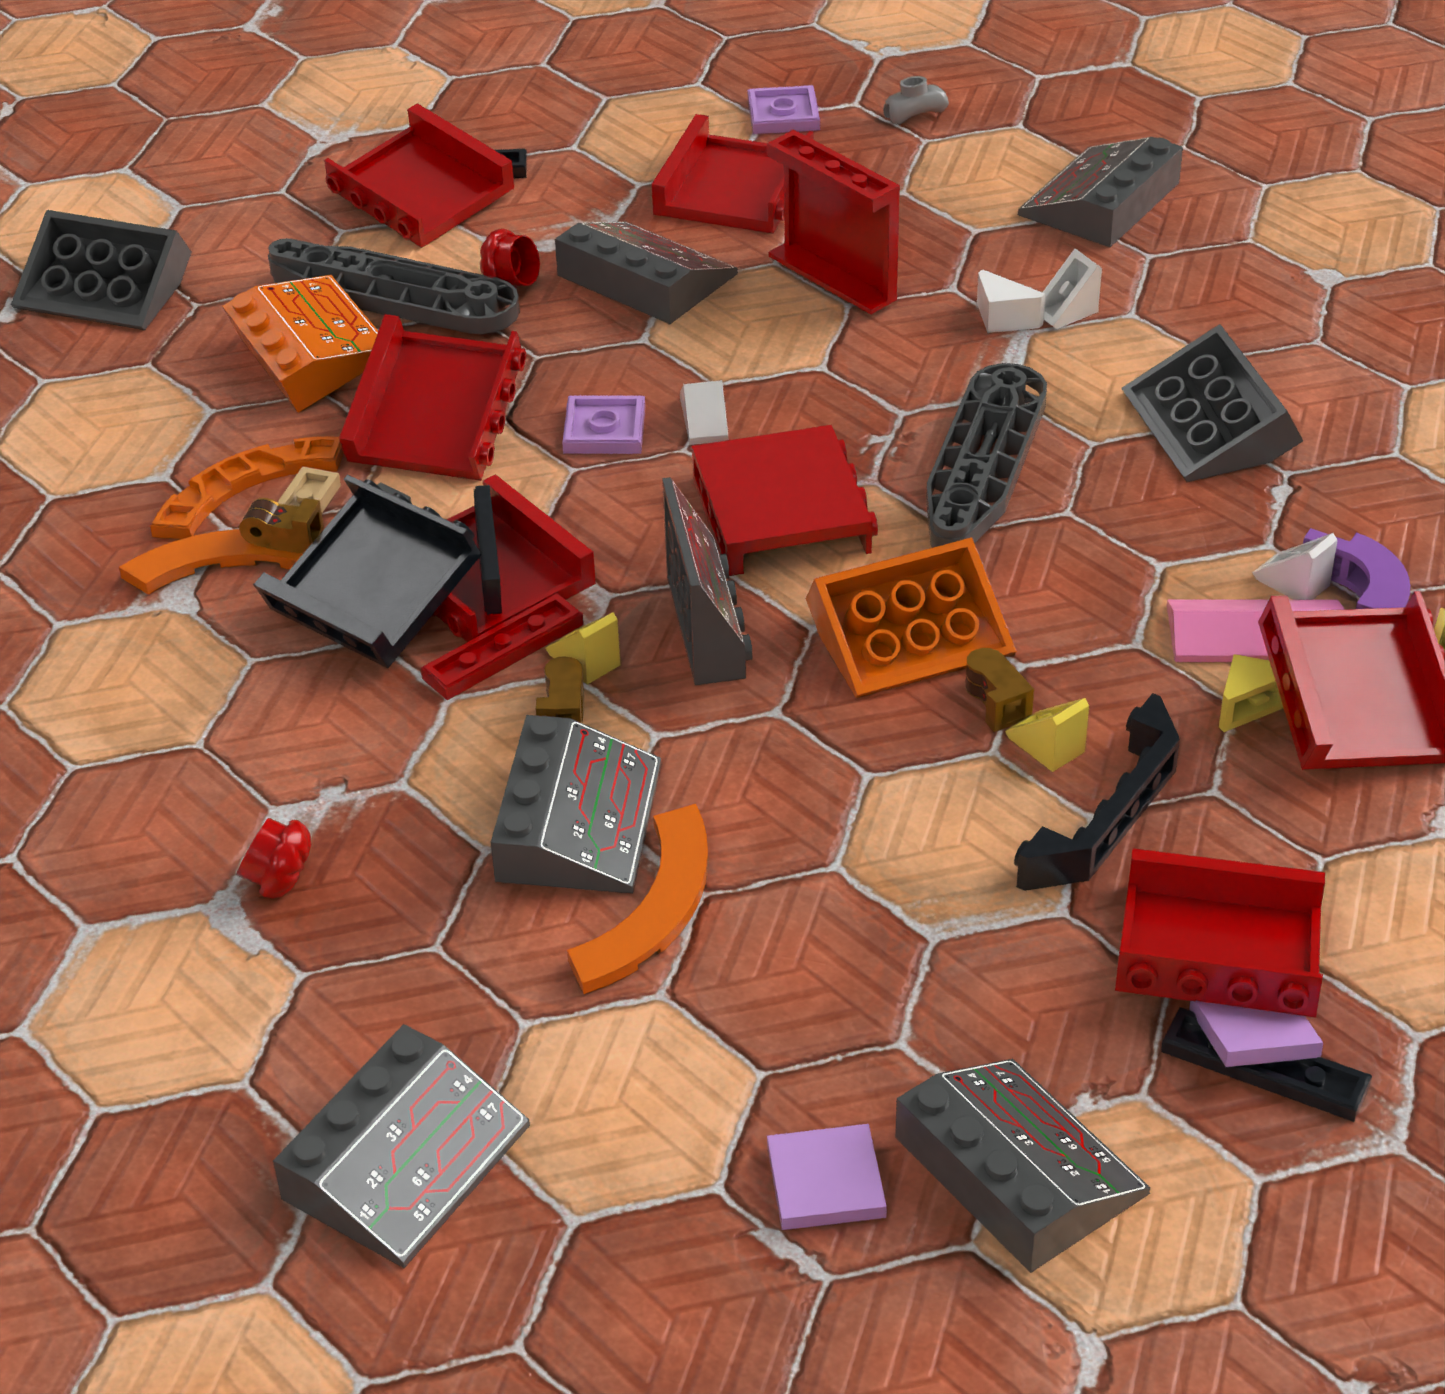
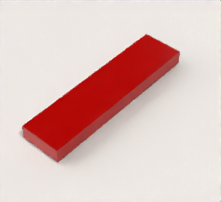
(501, 646)

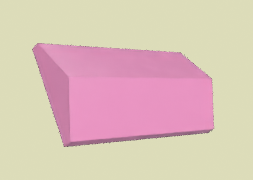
(1224, 627)

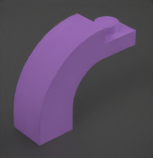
(1368, 571)

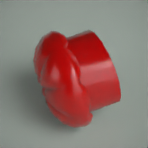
(510, 258)
(276, 857)

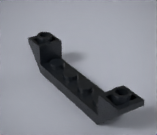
(1058, 860)

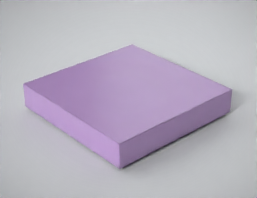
(783, 109)
(604, 425)
(1256, 1036)
(826, 1177)

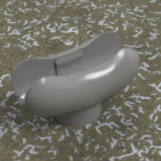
(914, 99)

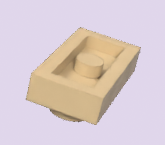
(311, 484)

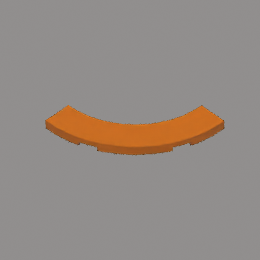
(216, 484)
(181, 557)
(660, 914)

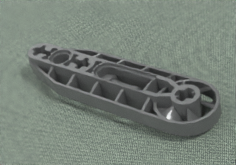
(402, 285)
(994, 409)

